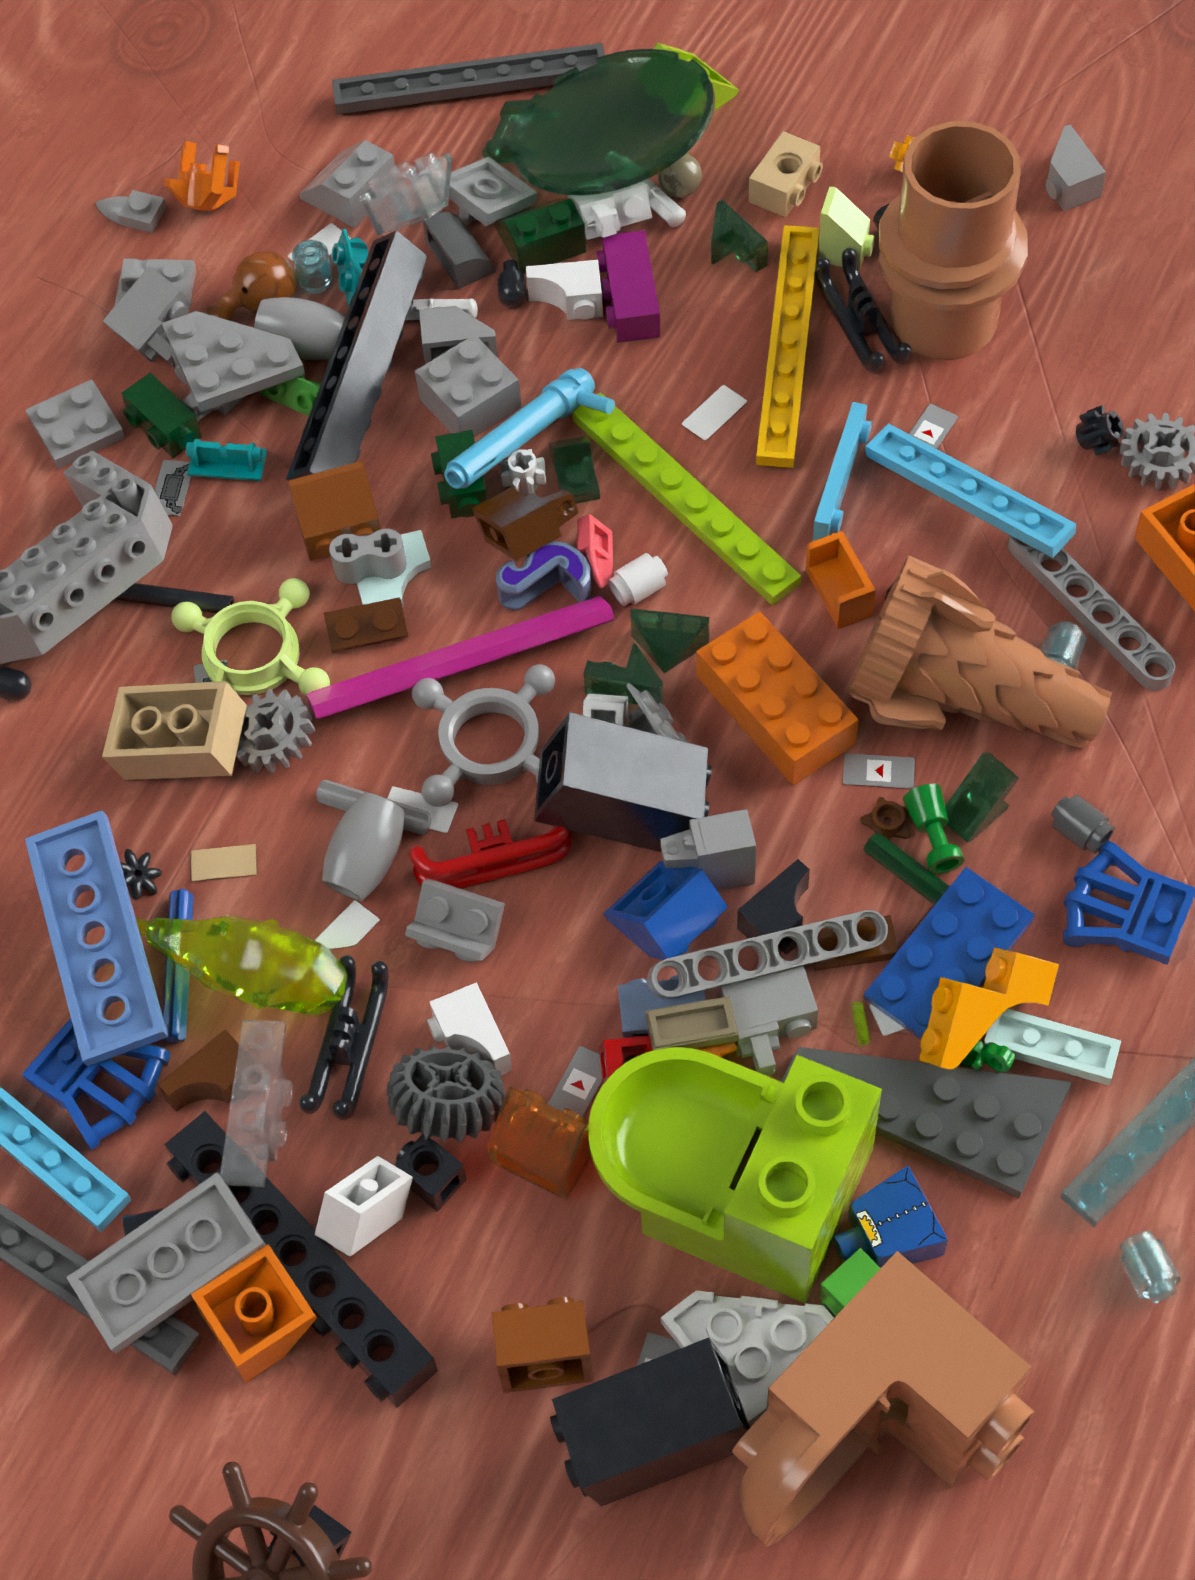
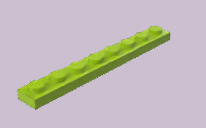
(690, 502)

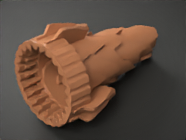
(948, 653)

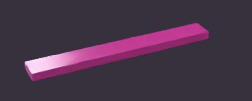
(459, 656)

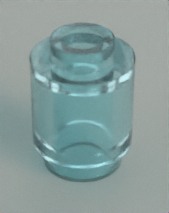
(312, 266)
(1064, 643)
(1149, 1267)

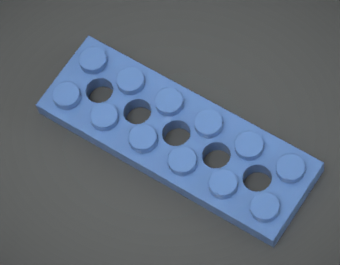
(120, 946)

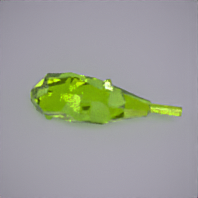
(252, 961)

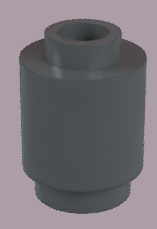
(1081, 823)

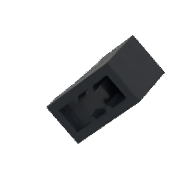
(775, 906)

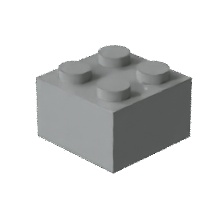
(468, 387)

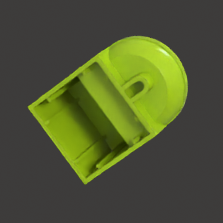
(736, 1160)

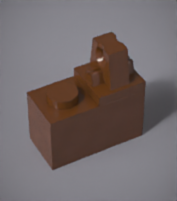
(523, 522)

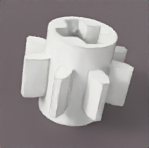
(523, 471)

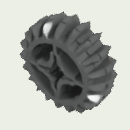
(445, 1093)

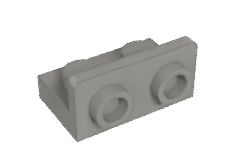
(456, 921)

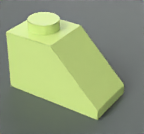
(842, 228)

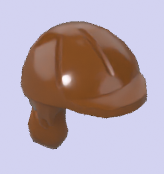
(256, 278)

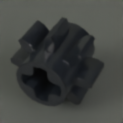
(1099, 430)

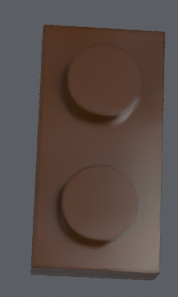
(365, 624)

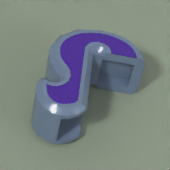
(540, 572)

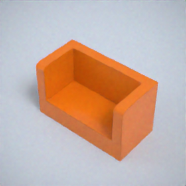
(840, 579)

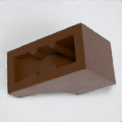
(204, 1075)

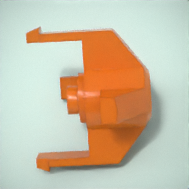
(203, 188)

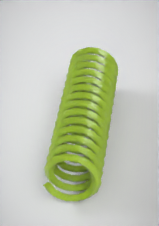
(864, 1025)

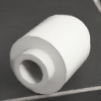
(638, 579)

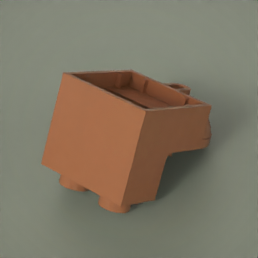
(889, 1364)

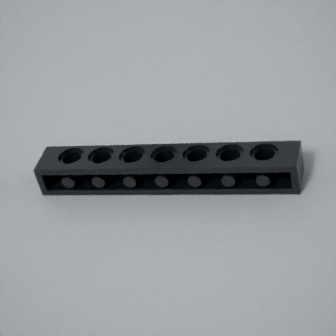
(410, 1362)

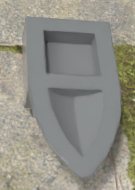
(134, 211)

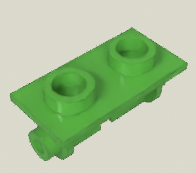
(294, 393)

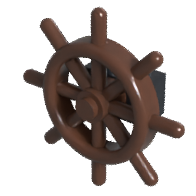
(304, 1542)

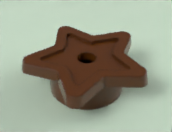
(888, 810)

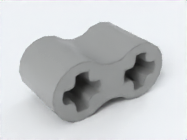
(368, 556)

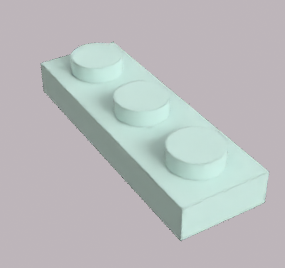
(1056, 1045)

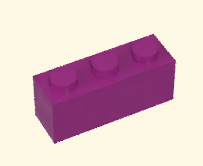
(629, 286)

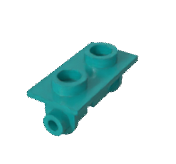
(350, 259)
(225, 462)

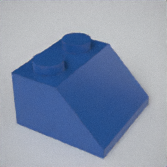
(667, 910)

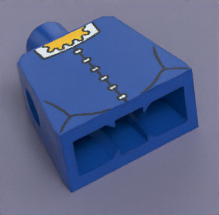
(891, 1220)

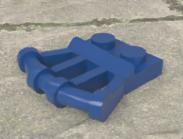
(1153, 917)
(64, 1077)

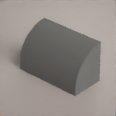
(456, 249)

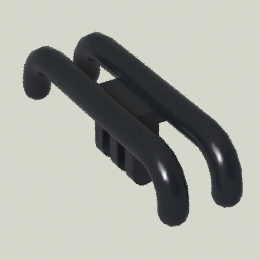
(860, 315)
(348, 1042)

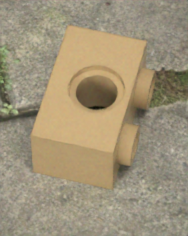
(785, 174)

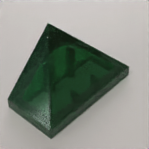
(669, 636)

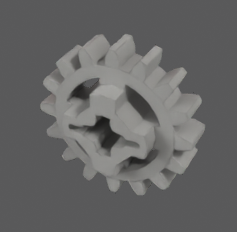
(1160, 451)
(274, 731)

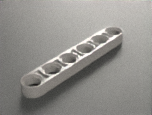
(1098, 600)
(767, 950)

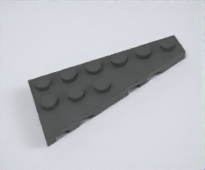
(959, 1116)

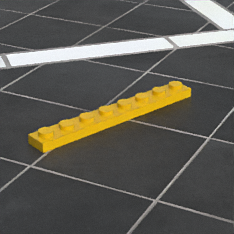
(788, 347)

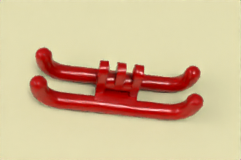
(493, 857)

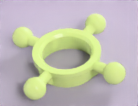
(293, 595)

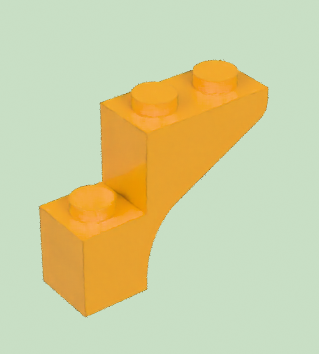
(966, 1012)

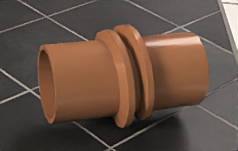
(953, 239)

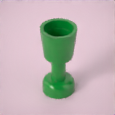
(930, 816)

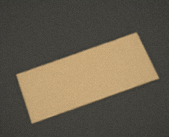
(223, 862)

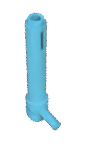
(556, 401)

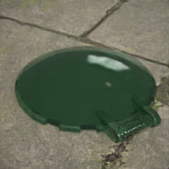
(606, 123)

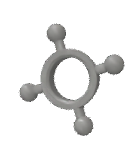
(429, 694)

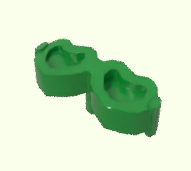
(995, 1056)

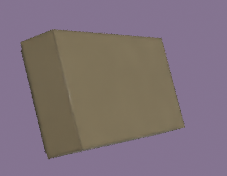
(692, 1024)

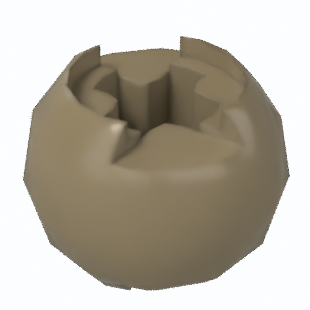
(681, 177)

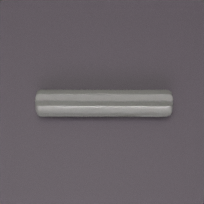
(343, 797)

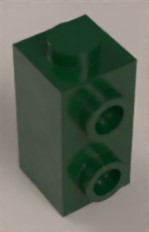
(160, 414)
(461, 499)

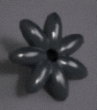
(138, 875)

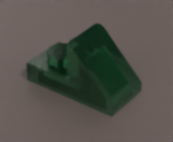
(735, 235)
(575, 468)
(610, 679)
(980, 797)

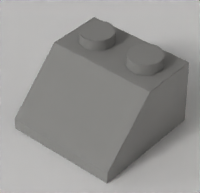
(345, 179)

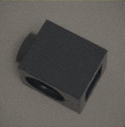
(443, 1183)

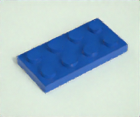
(950, 944)

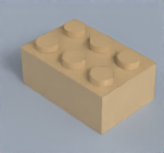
(175, 731)

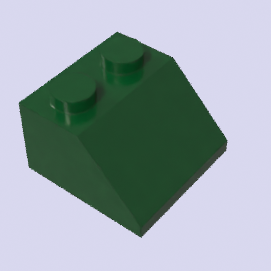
(543, 234)

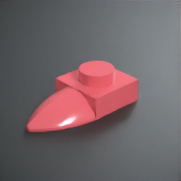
(596, 545)

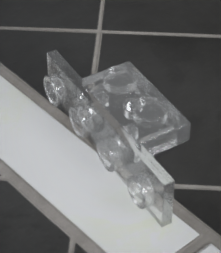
(256, 1104)

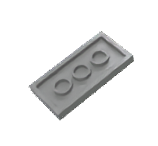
(164, 1262)

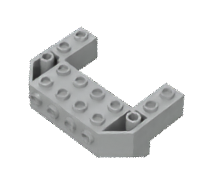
(82, 561)

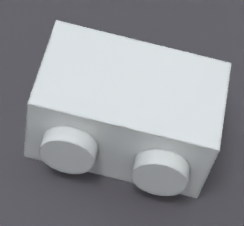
(363, 1205)

